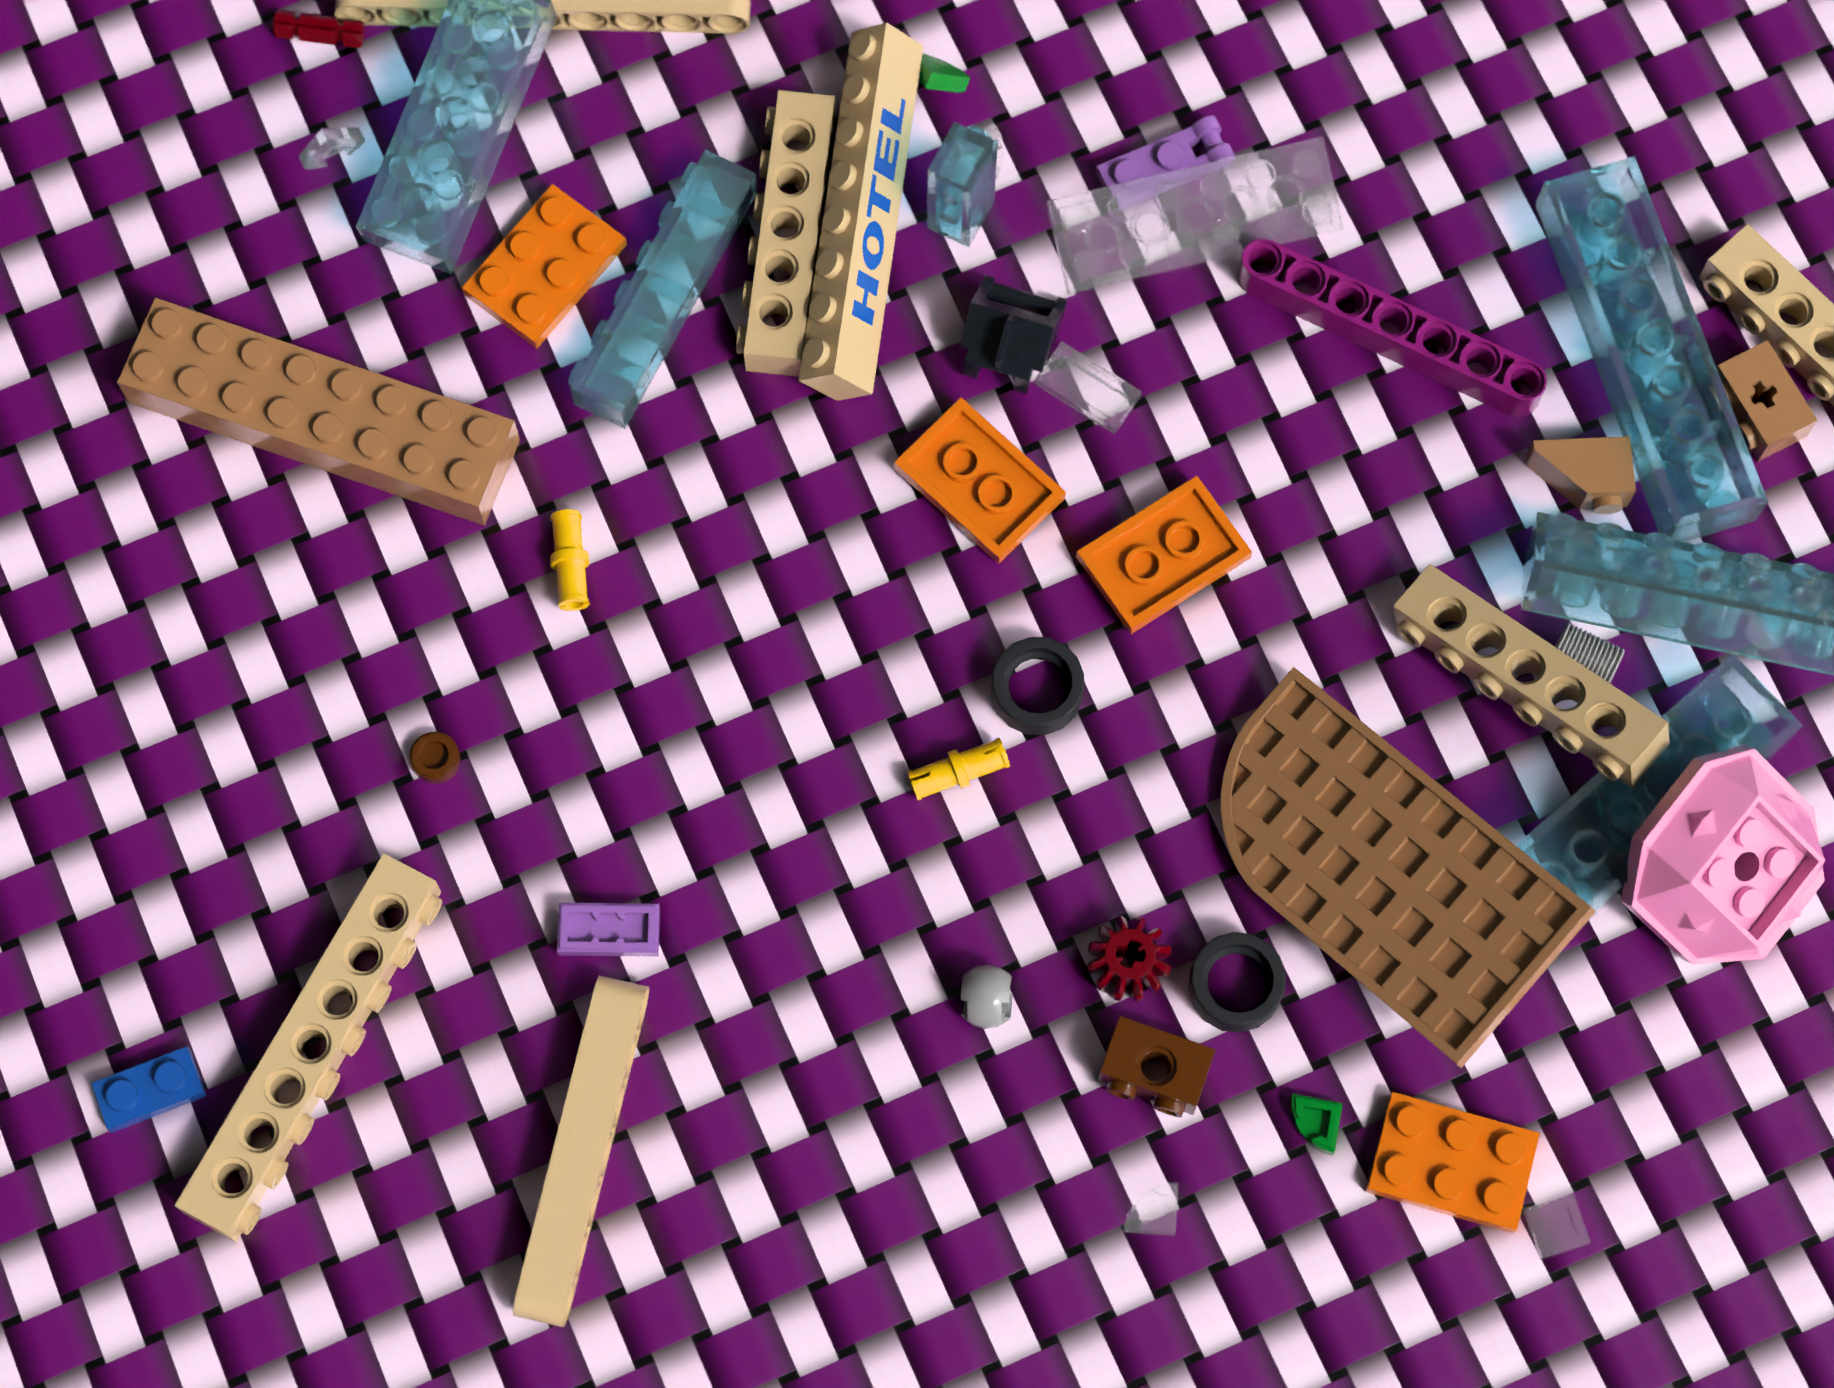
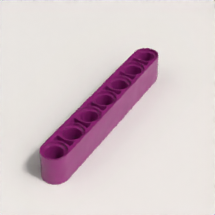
(1403, 348)

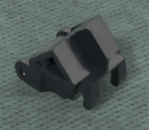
(1010, 332)

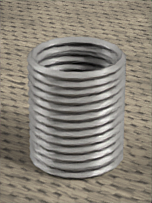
(1590, 651)

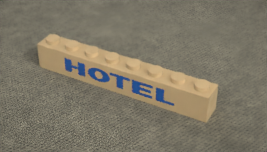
(861, 213)

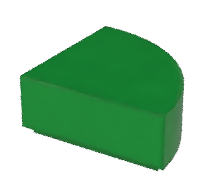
(941, 75)
(1316, 1121)

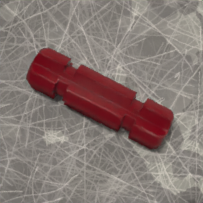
(319, 29)

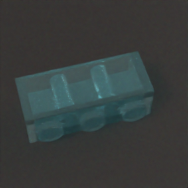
(962, 183)

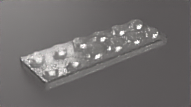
(1194, 215)

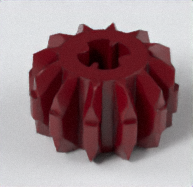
(1117, 945)

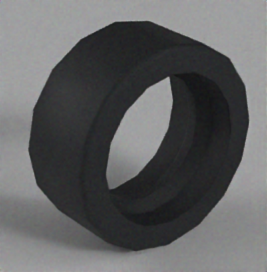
(1041, 649)
(1237, 944)

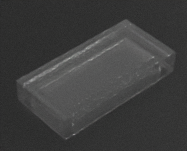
(1088, 387)

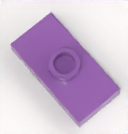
(608, 929)

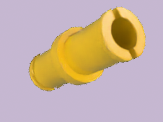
(569, 560)
(958, 768)

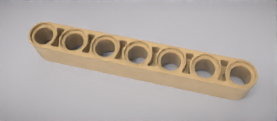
(581, 1152)

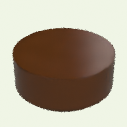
(435, 757)

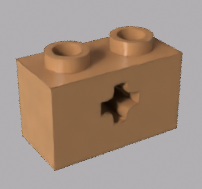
(1763, 378)

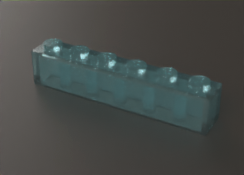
(663, 288)

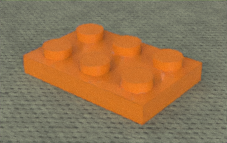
(544, 266)
(979, 480)
(1163, 554)
(1453, 1162)

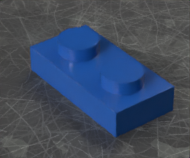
(149, 1089)

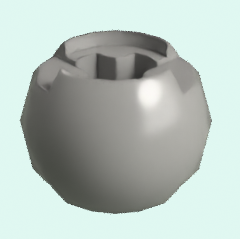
(986, 996)

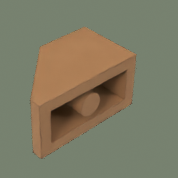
(1587, 470)

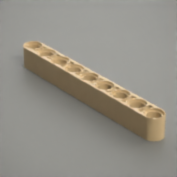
(596, 15)

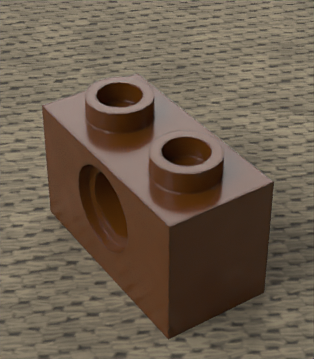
(1185, 1060)

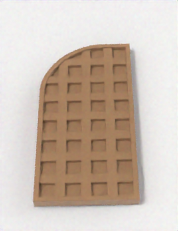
(1389, 869)

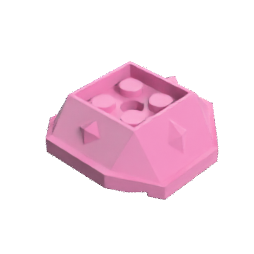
(1724, 860)

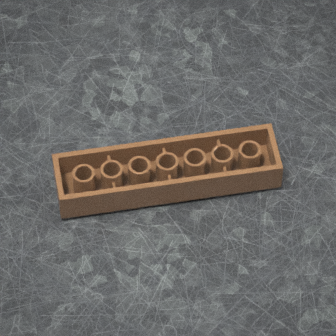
(319, 411)

